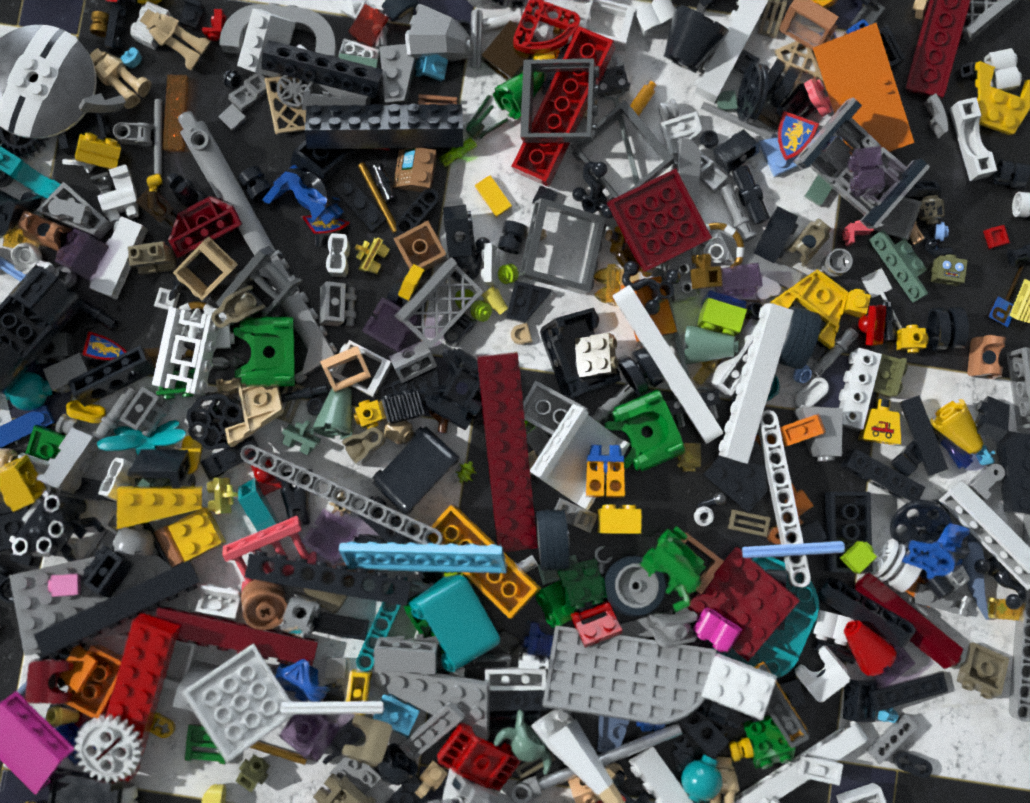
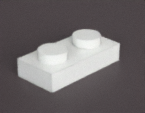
(820, 769)

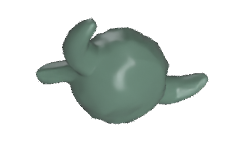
(525, 743)

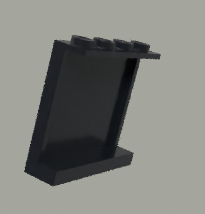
(79, 787)

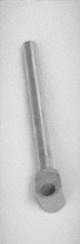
(536, 786)

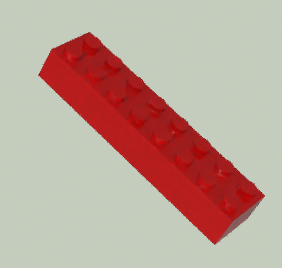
(563, 107)
(142, 677)

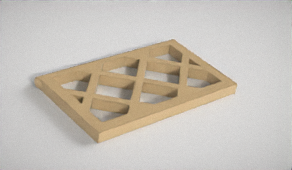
(809, 56)
(276, 115)

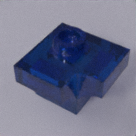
(537, 641)

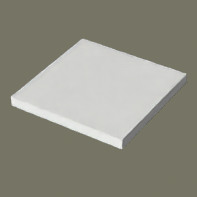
(238, 702)

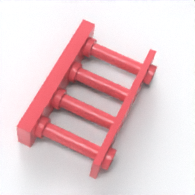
(270, 536)

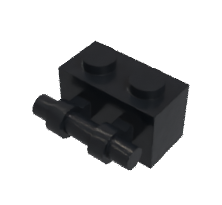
(106, 571)

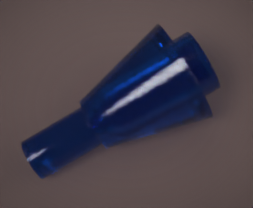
(959, 456)

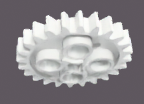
(95, 734)

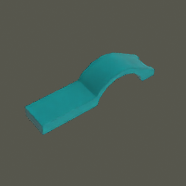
(26, 175)

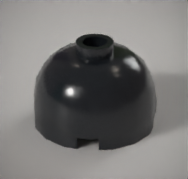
(397, 766)

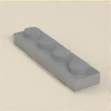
(432, 730)

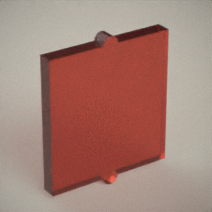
(368, 25)

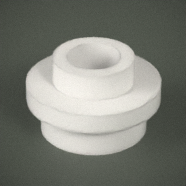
(707, 520)

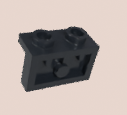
(857, 701)

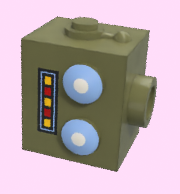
(949, 270)

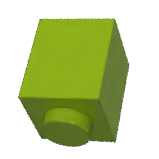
(858, 556)

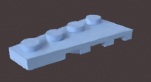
(774, 157)

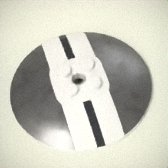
(63, 81)

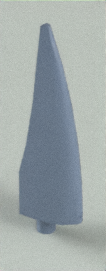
(976, 581)

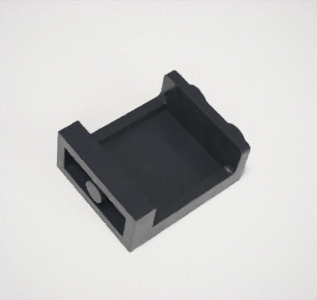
(90, 123)
(160, 464)

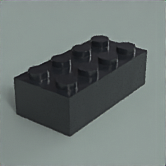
(847, 521)

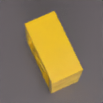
(410, 282)

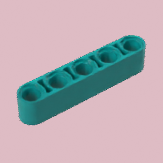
(375, 631)

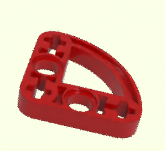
(541, 15)

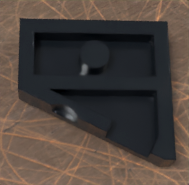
(525, 301)

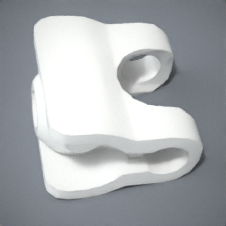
(828, 680)

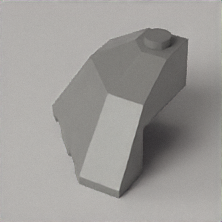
(437, 34)

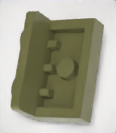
(889, 376)

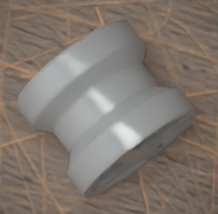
(668, 110)
(69, 277)
(65, 424)

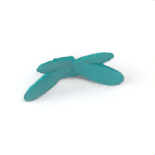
(130, 438)

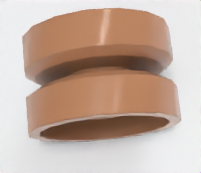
(263, 604)

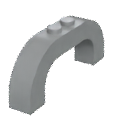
(308, 20)

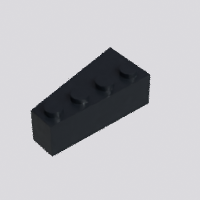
(1015, 459)

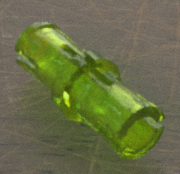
(458, 152)

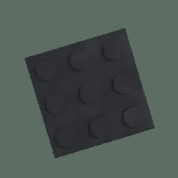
(740, 480)

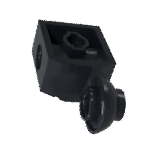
(461, 240)

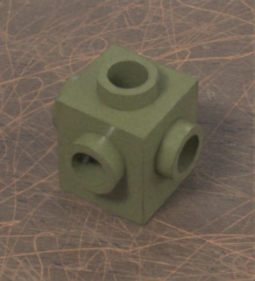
(252, 773)

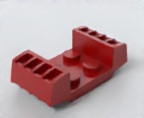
(478, 758)

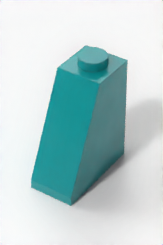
(256, 505)

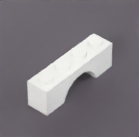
(966, 121)

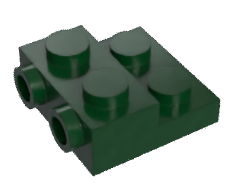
(582, 584)

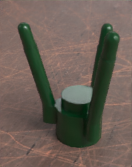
(475, 126)

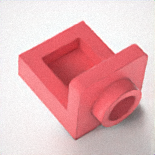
(854, 229)

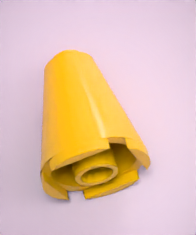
(958, 425)

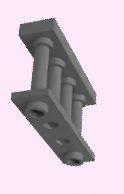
(251, 272)

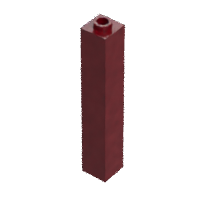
(927, 635)

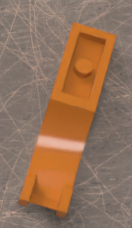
(798, 431)

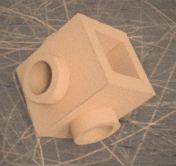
(582, 792)

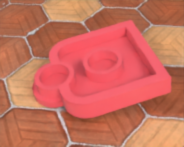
(817, 96)

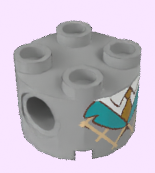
(297, 605)

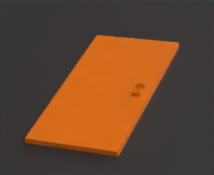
(860, 69)

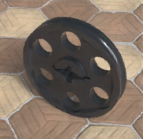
(752, 92)
(919, 520)

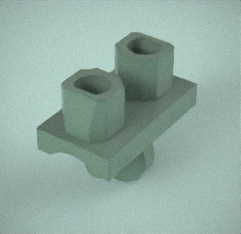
(303, 434)

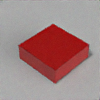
(996, 236)

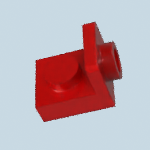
(217, 23)

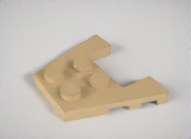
(258, 404)

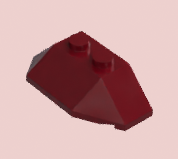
(202, 220)

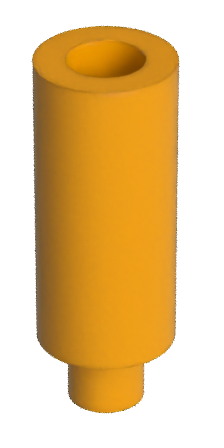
(643, 97)

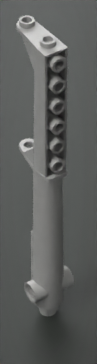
(229, 191)

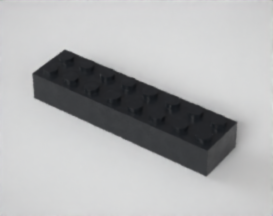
(384, 126)

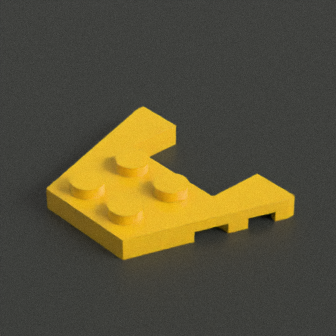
(999, 108)
(820, 296)

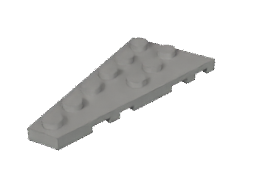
(436, 690)

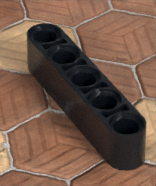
(867, 611)

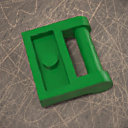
(199, 737)

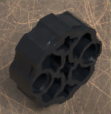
(205, 417)

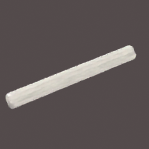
(332, 707)

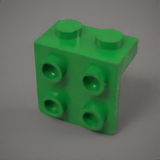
(768, 743)

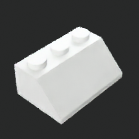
(260, 29)

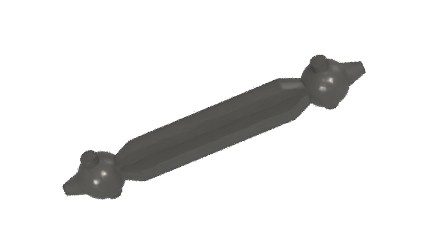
(217, 363)

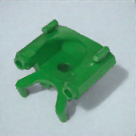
(272, 332)
(652, 412)
(678, 561)

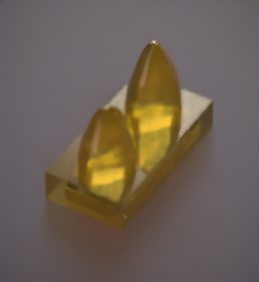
(611, 277)

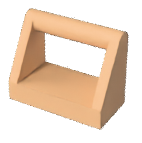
(340, 359)

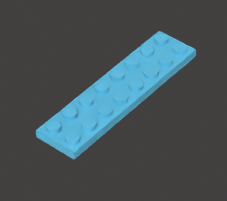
(424, 557)

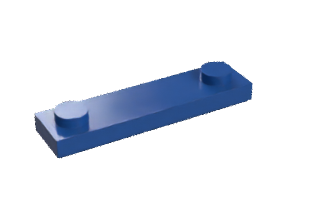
(23, 426)

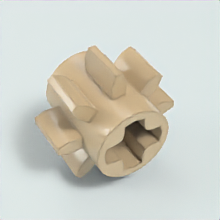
(338, 508)

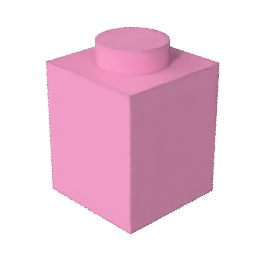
(65, 585)

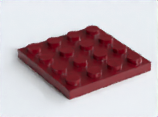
(659, 220)
(747, 598)

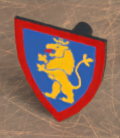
(795, 134)
(320, 229)
(100, 349)

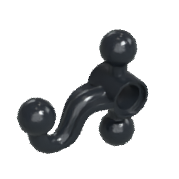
(596, 199)
(652, 306)
(1001, 575)

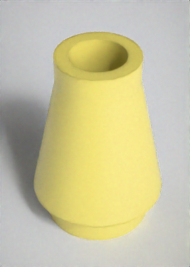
(495, 300)
(60, 716)

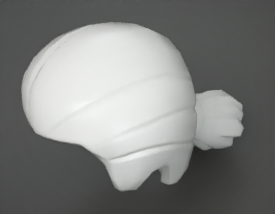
(26, 256)

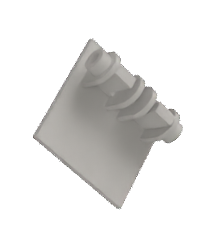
(358, 773)

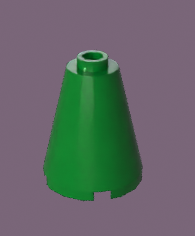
(509, 94)

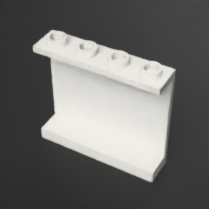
(565, 455)

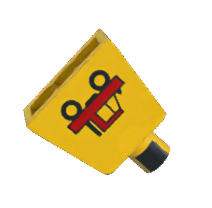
(882, 425)

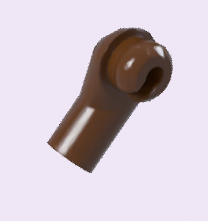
(442, 423)

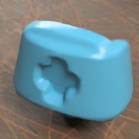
(131, 58)
(984, 456)
(888, 715)

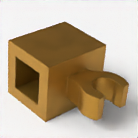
(705, 276)

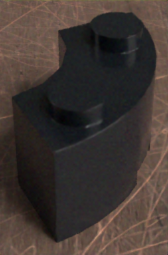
(776, 235)

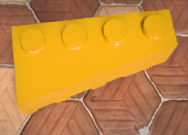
(152, 503)

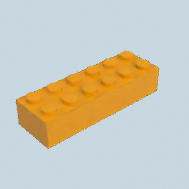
(506, 590)

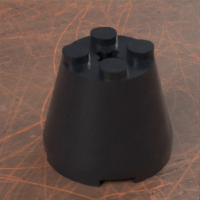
(692, 38)

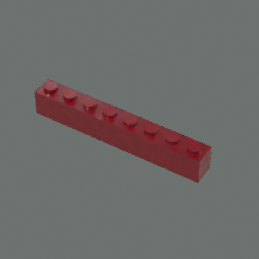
(239, 636)

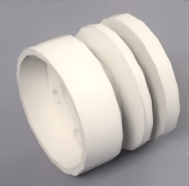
(890, 566)

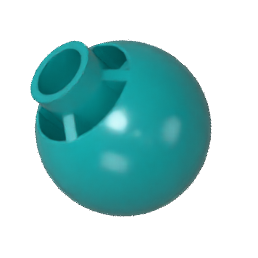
(29, 392)
(702, 779)

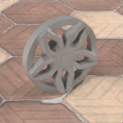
(294, 91)

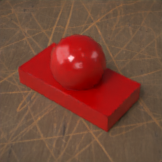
(873, 324)
(265, 480)

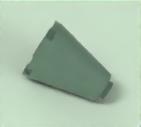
(708, 345)
(335, 415)

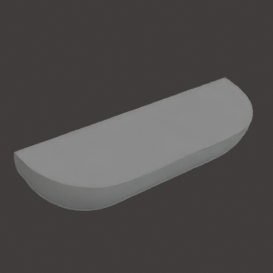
(688, 163)

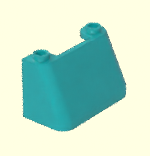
(456, 621)

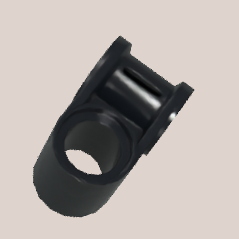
(461, 328)

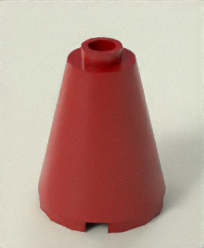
(869, 648)

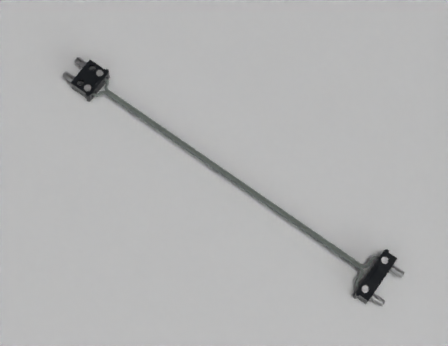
(612, 85)

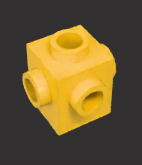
(911, 339)
(363, 409)

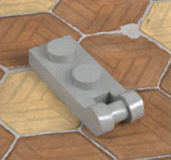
(925, 596)

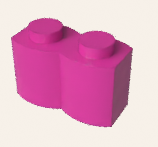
(717, 629)

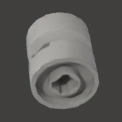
(836, 263)

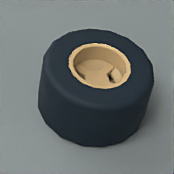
(398, 8)

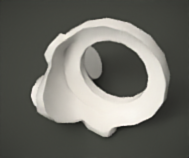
(88, 167)

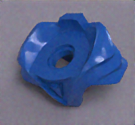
(302, 680)

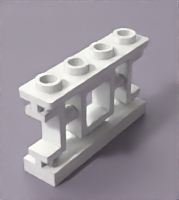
(172, 349)

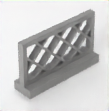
(986, 18)
(427, 290)

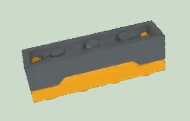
(784, 714)

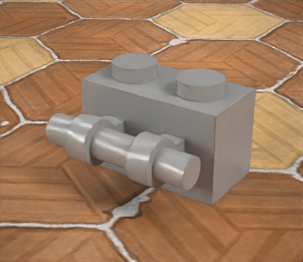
(333, 304)
(140, 407)

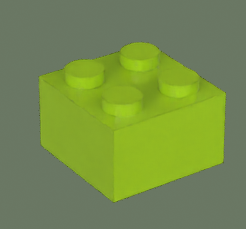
(721, 317)

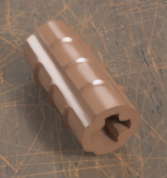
(169, 546)

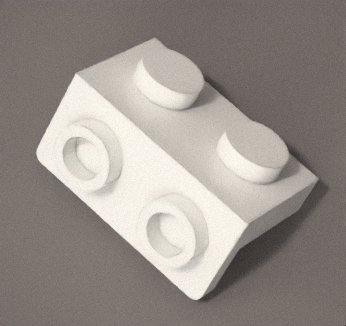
(219, 602)

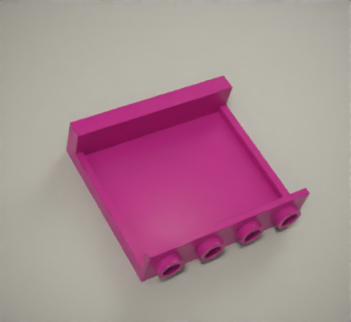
(29, 743)

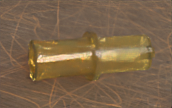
(706, 369)

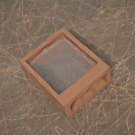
(808, 23)

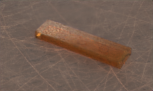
(175, 105)

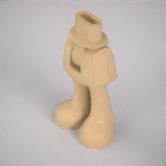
(162, 29)
(110, 68)
(730, 782)

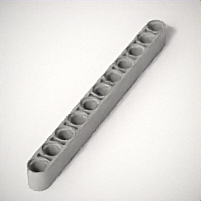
(333, 491)
(1019, 660)

